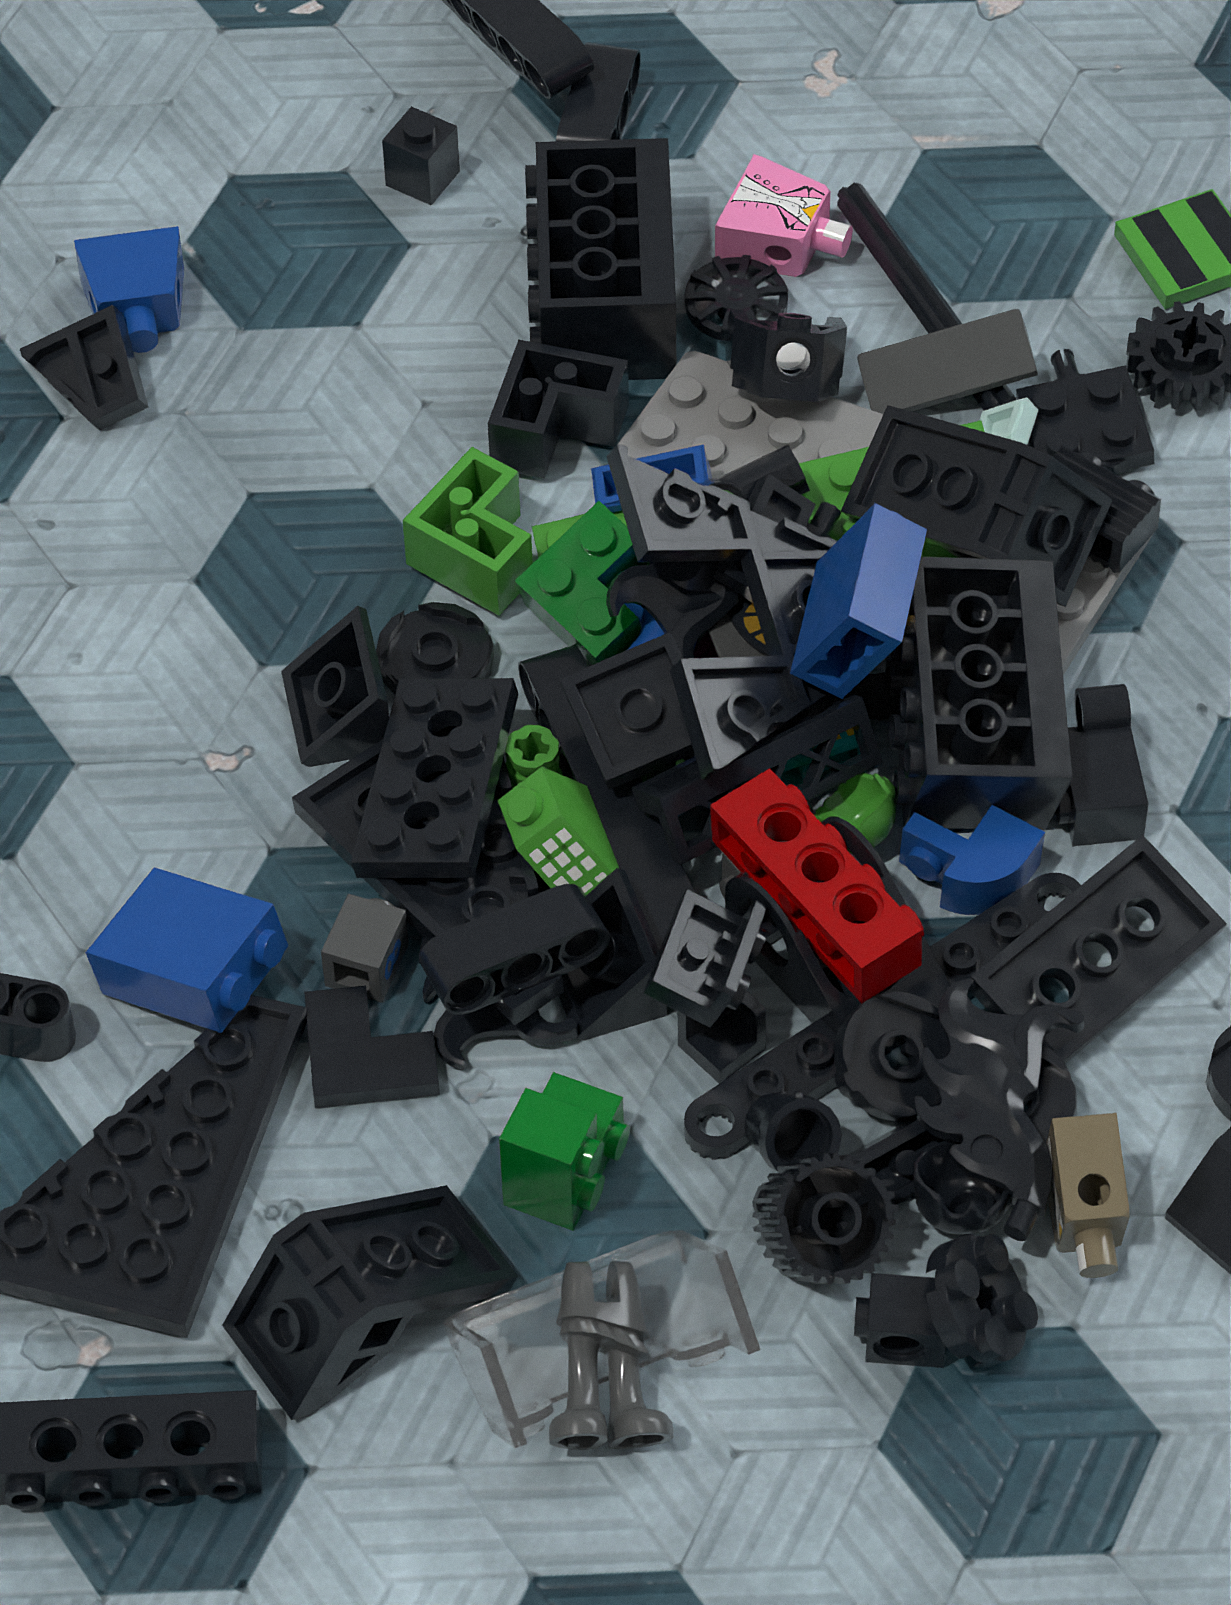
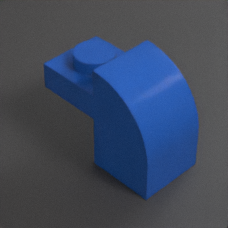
(974, 870)

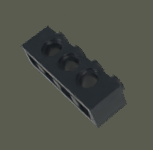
(154, 1424)

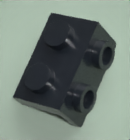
(705, 957)

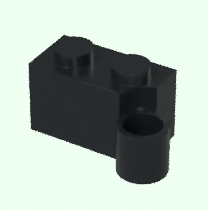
(1107, 787)

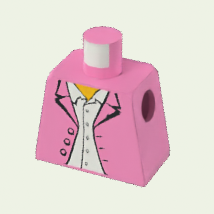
(779, 219)

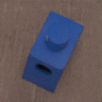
(138, 276)

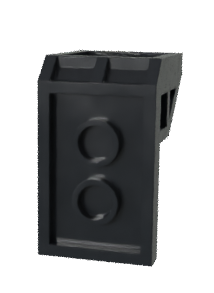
(980, 494)
(348, 1282)

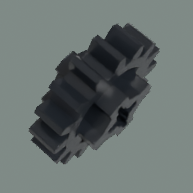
(1160, 358)

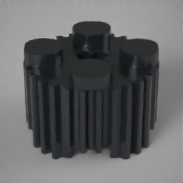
(790, 1225)

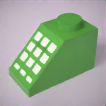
(558, 830)

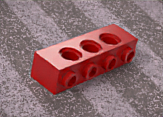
(861, 955)

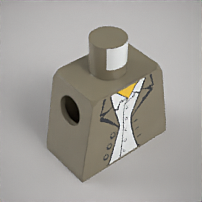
(1088, 1191)

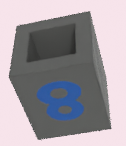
(365, 946)

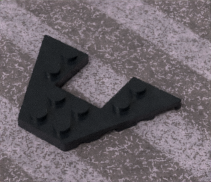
(727, 700)

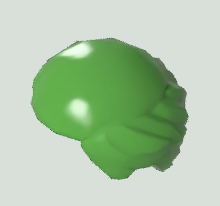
(866, 804)

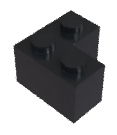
(555, 395)

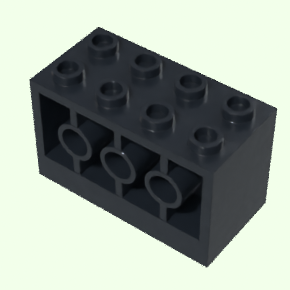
(603, 251)
(979, 694)

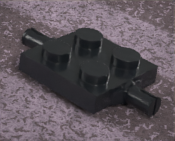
(1090, 415)

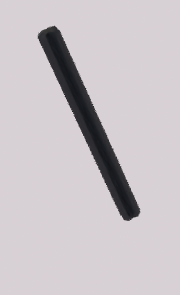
(906, 273)

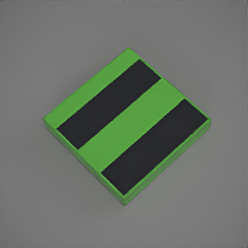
(1181, 247)

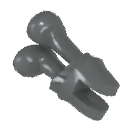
(619, 1332)

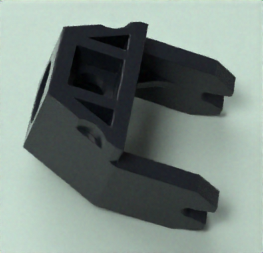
(755, 345)

